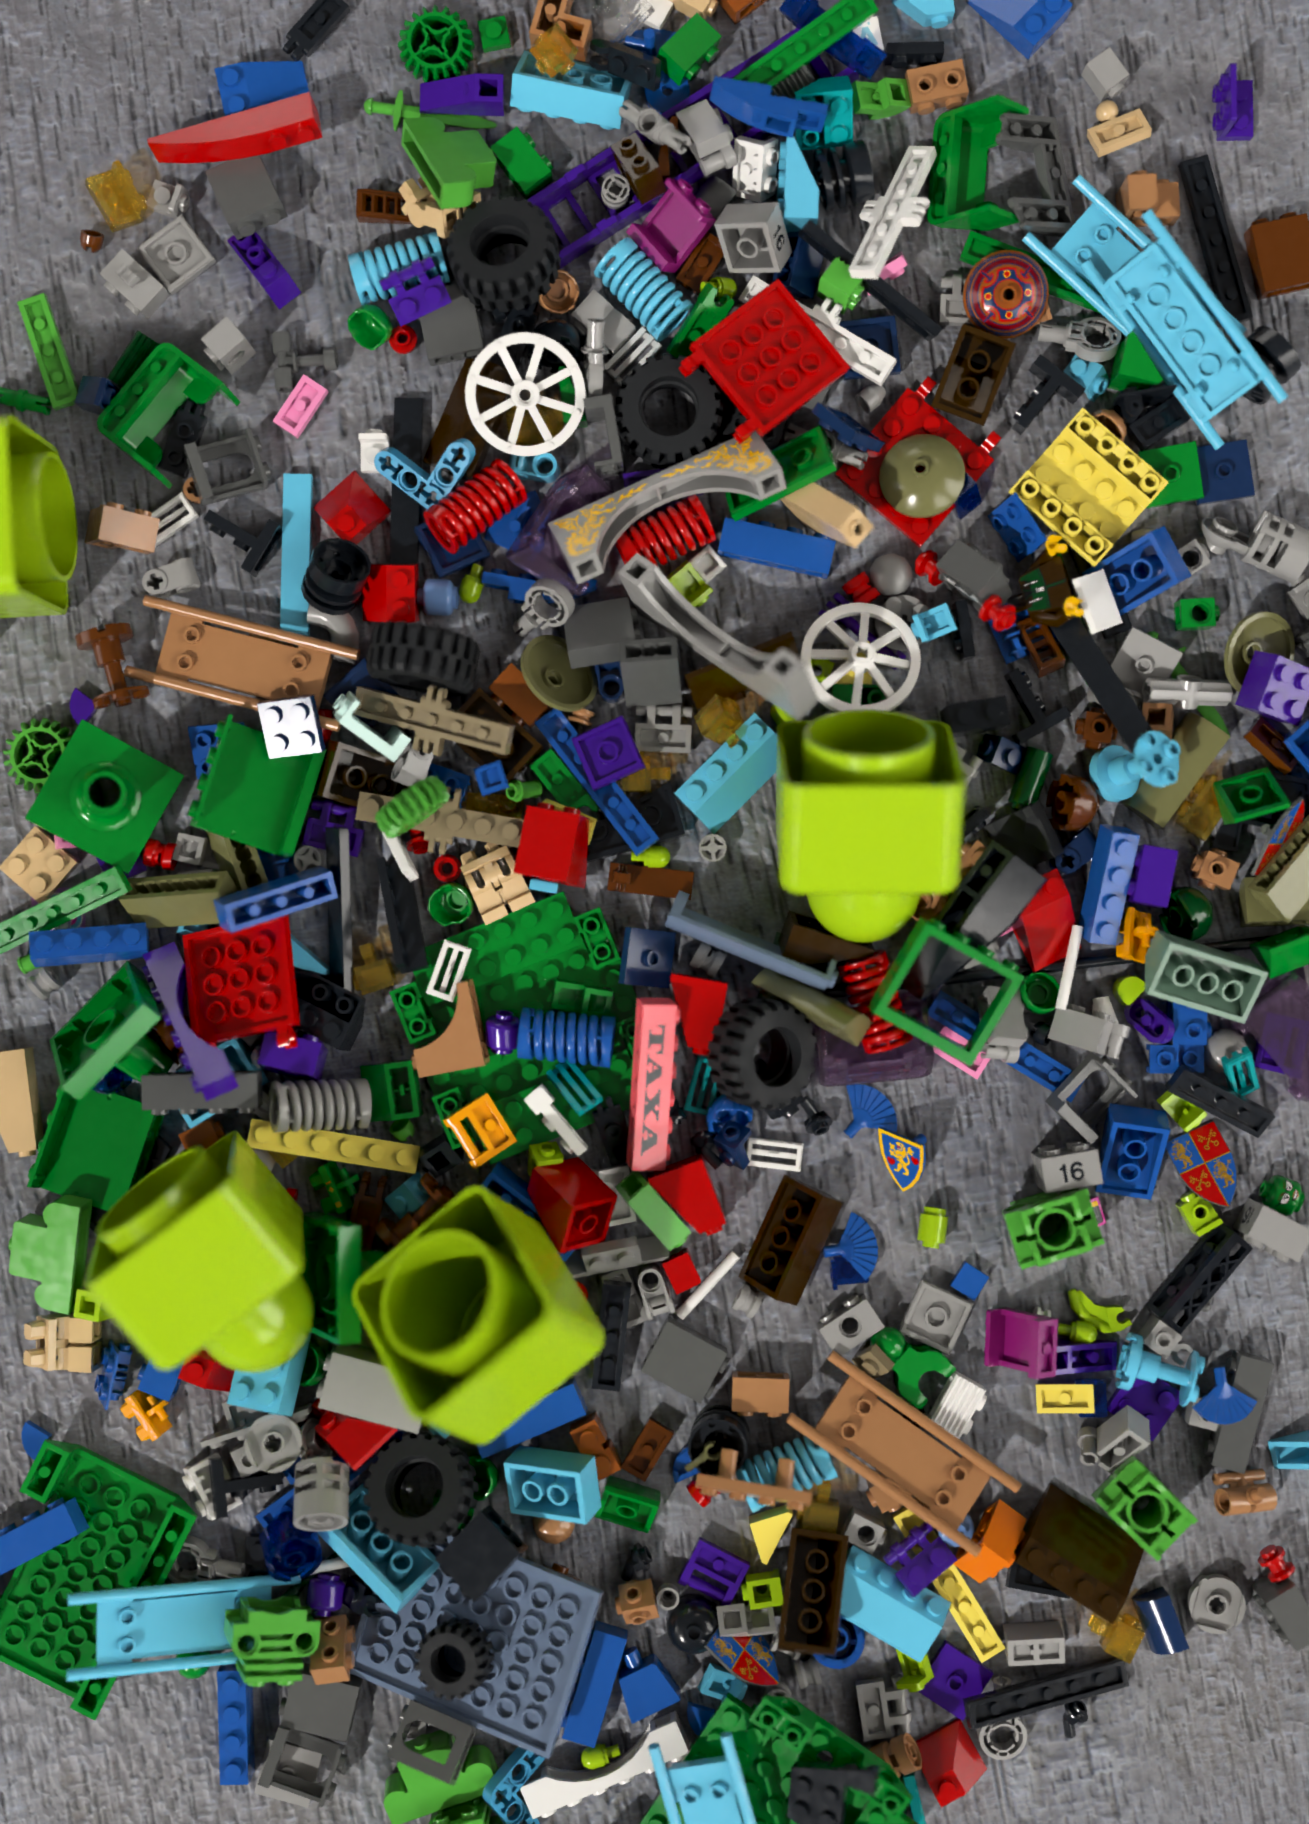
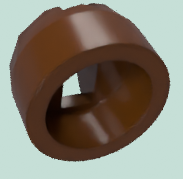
(91, 239)

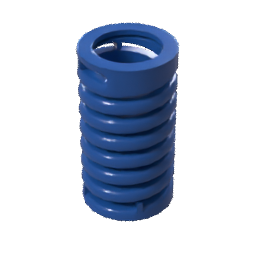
(563, 1044)

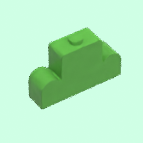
(448, 161)
(53, 1251)
(416, 1794)

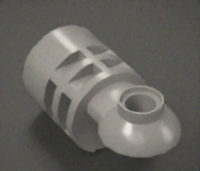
(1270, 545)
(319, 1485)

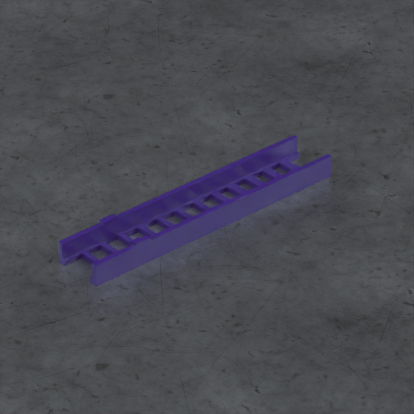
(605, 162)

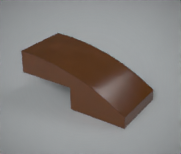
(663, 158)

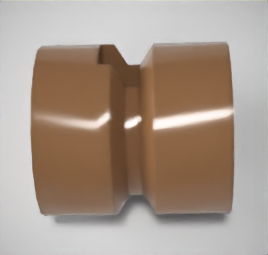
(900, 1753)

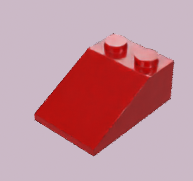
(1046, 923)

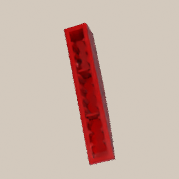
(242, 133)

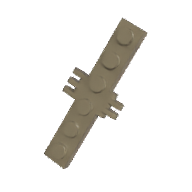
(434, 720)
(451, 822)

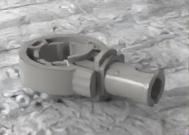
(1075, 335)
(594, 361)
(540, 610)
(209, 1564)
(1009, 1749)

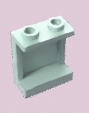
(389, 745)

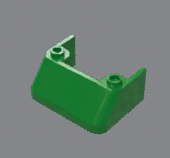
(961, 166)
(152, 399)

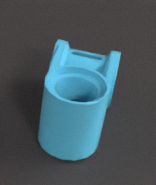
(528, 467)

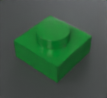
(494, 34)

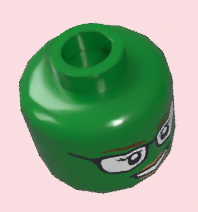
(1282, 1195)

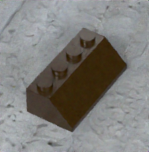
(456, 421)
(713, 680)
(790, 1240)
(813, 1592)

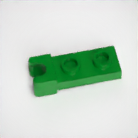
(700, 320)
(561, 782)

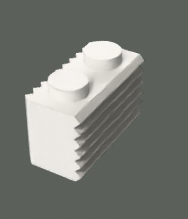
(957, 1404)

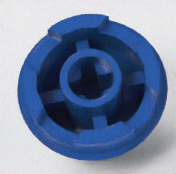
(849, 1646)

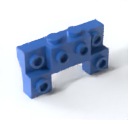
(1186, 1044)

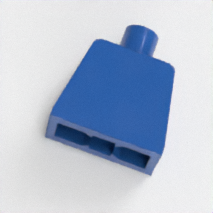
(646, 1685)

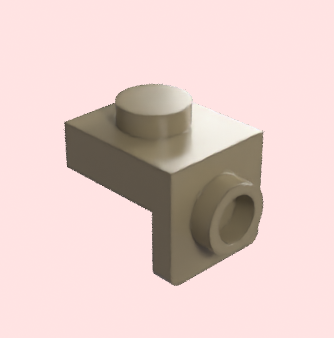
(872, 1360)

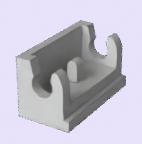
(1034, 1643)

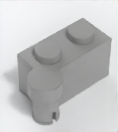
(708, 137)
(1009, 1031)
(1088, 1031)
(1114, 1440)

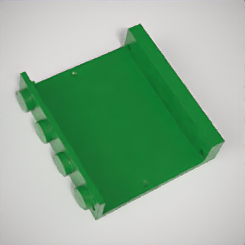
(254, 796)
(95, 1147)

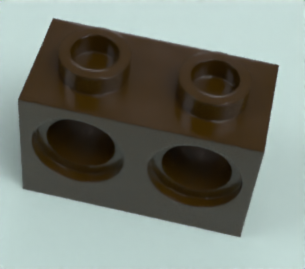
(638, 168)

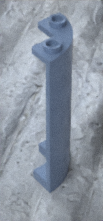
(747, 946)

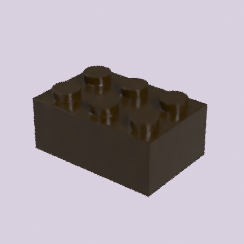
(523, 746)

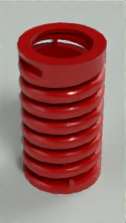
(475, 506)
(665, 525)
(862, 996)

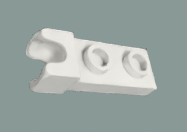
(541, 1101)

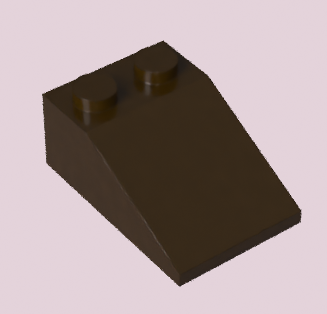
(973, 374)
(351, 770)
(808, 942)

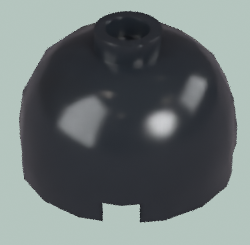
(563, 333)
(692, 1623)

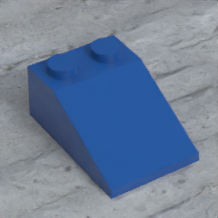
(1024, 22)
(259, 83)
(1143, 570)
(1132, 1150)

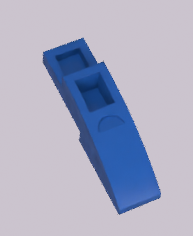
(758, 108)
(520, 585)

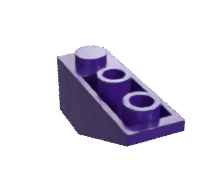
(464, 95)
(265, 269)

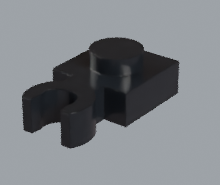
(254, 1555)
(359, 1597)

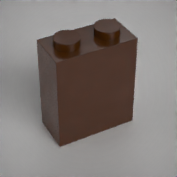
(1279, 254)

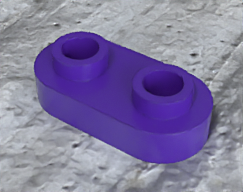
(1151, 1022)

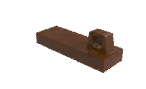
(649, 880)

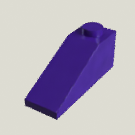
(1085, 1357)

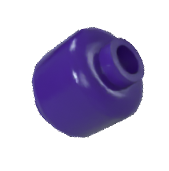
(502, 1032)
(325, 1593)

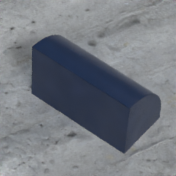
(801, 269)
(1160, 1622)

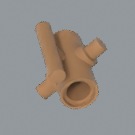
(1242, 1494)

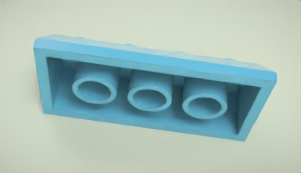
(578, 95)
(731, 775)
(386, 1566)
(884, 1607)

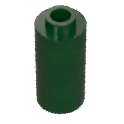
(1030, 777)

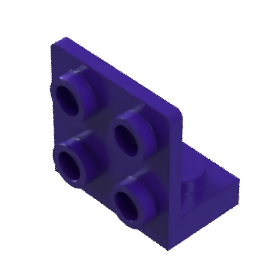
(1233, 107)

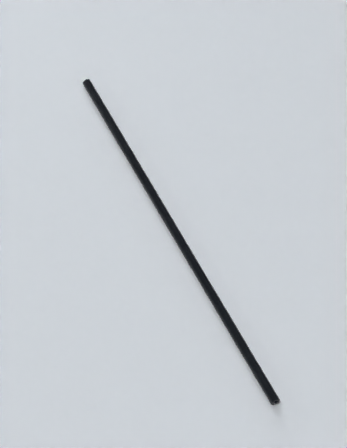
(1082, 963)

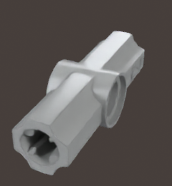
(1187, 691)

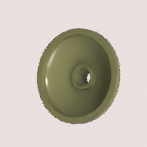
(926, 492)
(1258, 632)
(550, 675)

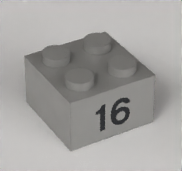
(753, 237)
(1066, 1167)
(1267, 1227)

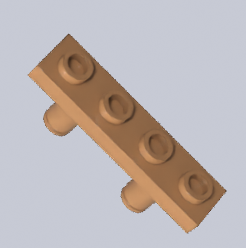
(739, 1490)

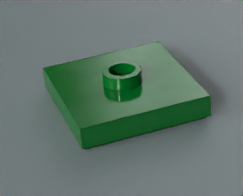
(1180, 468)

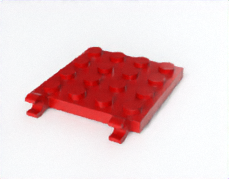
(767, 359)
(907, 418)
(242, 982)

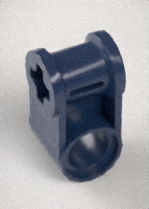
(610, 673)
(1078, 850)

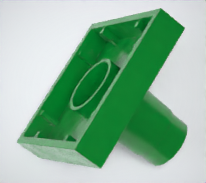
(106, 833)
(110, 1033)
(331, 1270)

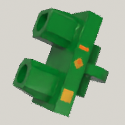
(338, 1185)

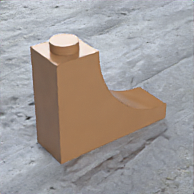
(461, 1044)

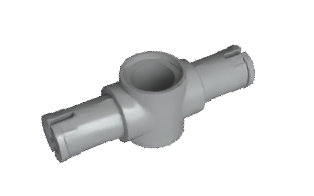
(654, 126)
(839, 450)

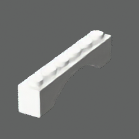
(554, 1787)

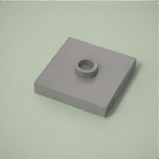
(176, 254)
(1143, 657)
(935, 1316)
(295, 1761)

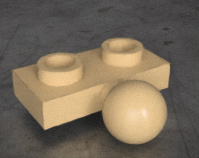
(1117, 131)

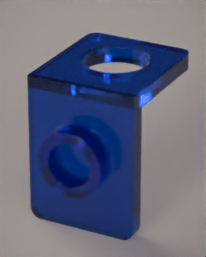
(968, 499)
(843, 1273)
(1100, 1396)

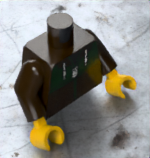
(1047, 588)

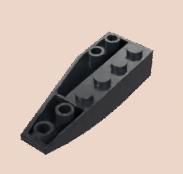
(981, 909)
(328, 1010)

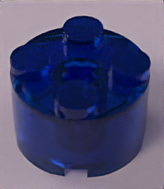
(289, 1549)

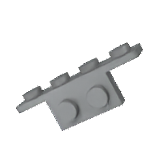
(616, 1255)
(240, 1421)

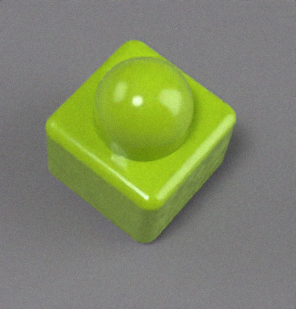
(35, 524)
(868, 817)
(206, 1260)
(476, 1317)

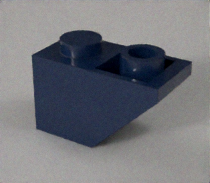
(95, 394)

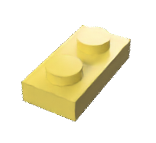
(1065, 1398)

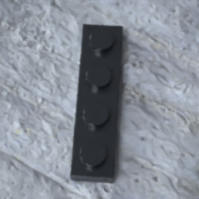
(1219, 1101)
(613, 1320)

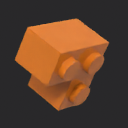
(998, 1536)

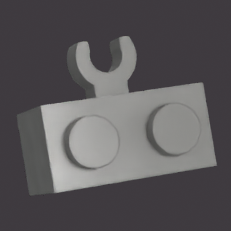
(135, 284)

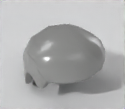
(891, 574)
(1222, 1044)

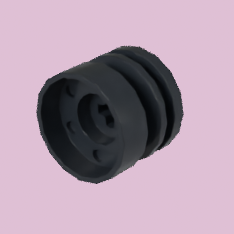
(844, 175)
(1278, 357)
(335, 576)
(708, 1425)

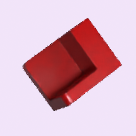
(681, 1271)

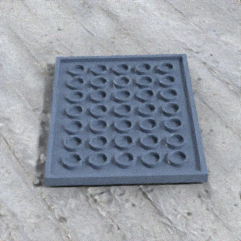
(538, 1641)

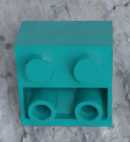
(839, 120)

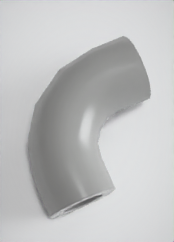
(341, 629)

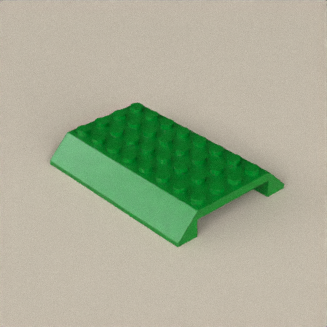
(129, 1544)

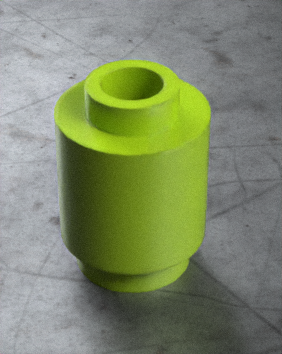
(932, 1227)

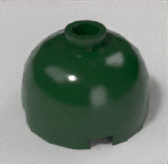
(1187, 914)

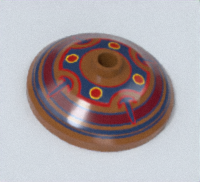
(985, 289)

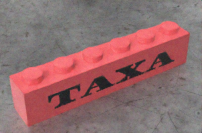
(651, 1084)

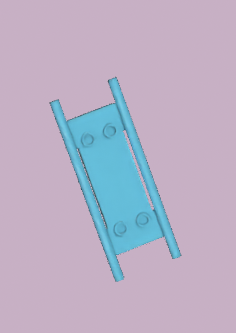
(1097, 239)
(1183, 330)
(165, 1622)
(706, 1788)

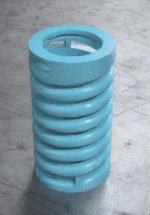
(368, 278)
(646, 285)
(807, 1467)

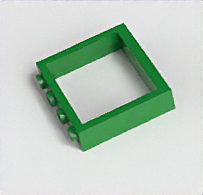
(902, 964)

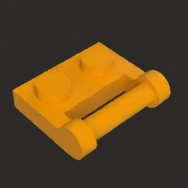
(488, 1125)

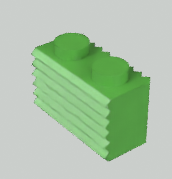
(840, 287)

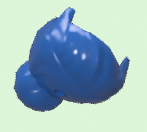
(724, 1110)

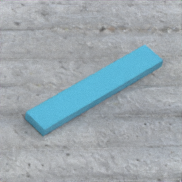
(295, 550)

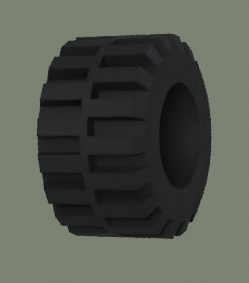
(439, 1674)

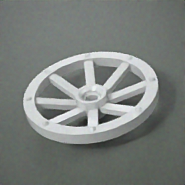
(535, 398)
(862, 665)

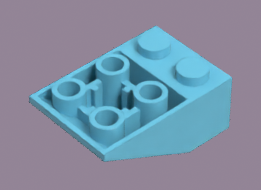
(796, 187)

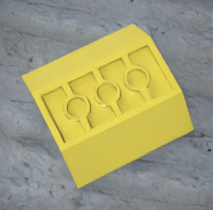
(1088, 487)

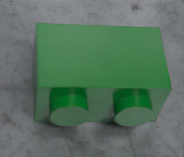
(689, 50)
(522, 163)

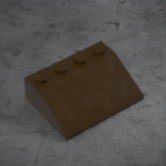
(1079, 1553)

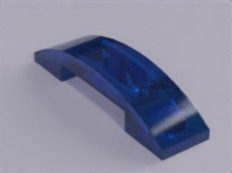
(851, 50)

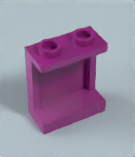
(673, 226)
(1021, 1341)

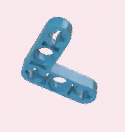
(433, 482)
(508, 1787)

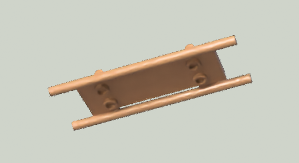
(239, 660)
(903, 1452)

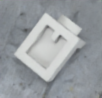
(371, 443)

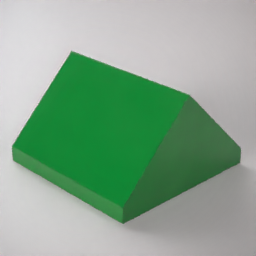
(1133, 366)
(1249, 796)
(1283, 951)
(628, 1504)

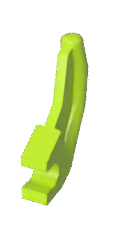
(1102, 1317)

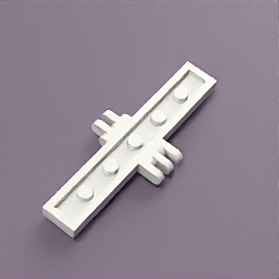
(893, 211)
(857, 353)

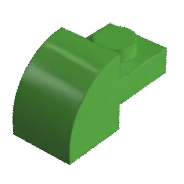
(881, 98)

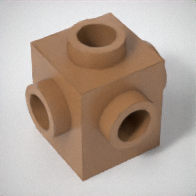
(1223, 873)
(637, 1601)

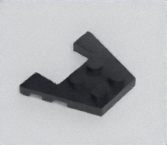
(1228, 835)
(820, 1790)

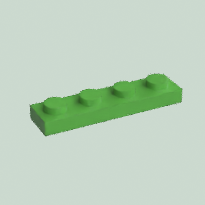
(49, 351)

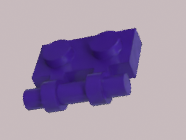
(419, 299)
(315, 829)
(925, 1566)

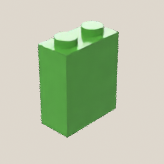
(653, 1210)

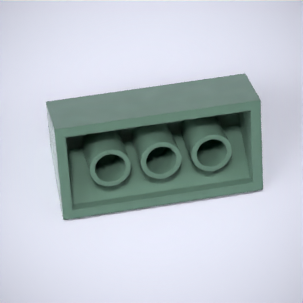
(1202, 977)

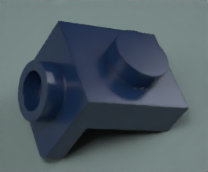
(1001, 753)
(730, 1144)

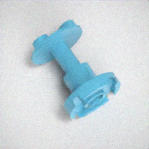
(1119, 771)
(1147, 1366)

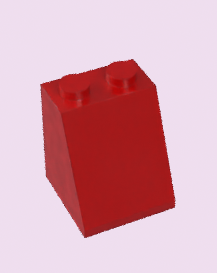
(553, 845)
(700, 1007)
(691, 1193)
(572, 1203)

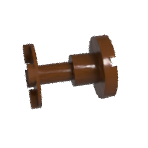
(110, 655)
(397, 1233)

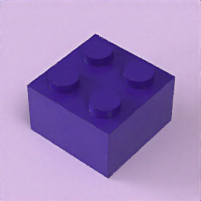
(1275, 688)
(1152, 876)
(302, 1062)

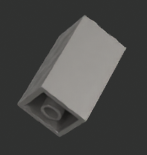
(363, 1388)

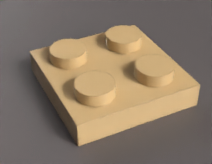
(38, 865)

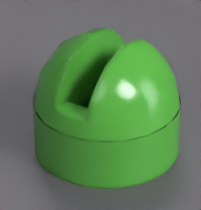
(402, 1129)

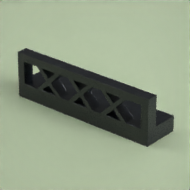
(402, 918)
(1195, 1273)

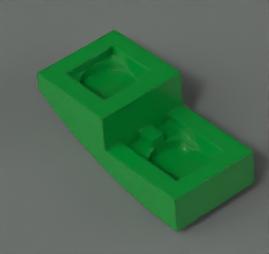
(581, 998)

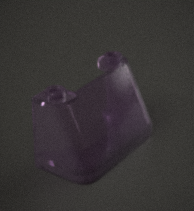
(535, 547)
(1282, 1028)
(845, 1064)

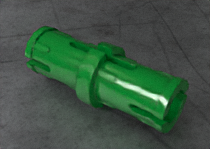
(24, 401)

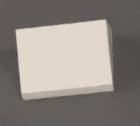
(1097, 603)

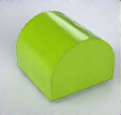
(1127, 989)

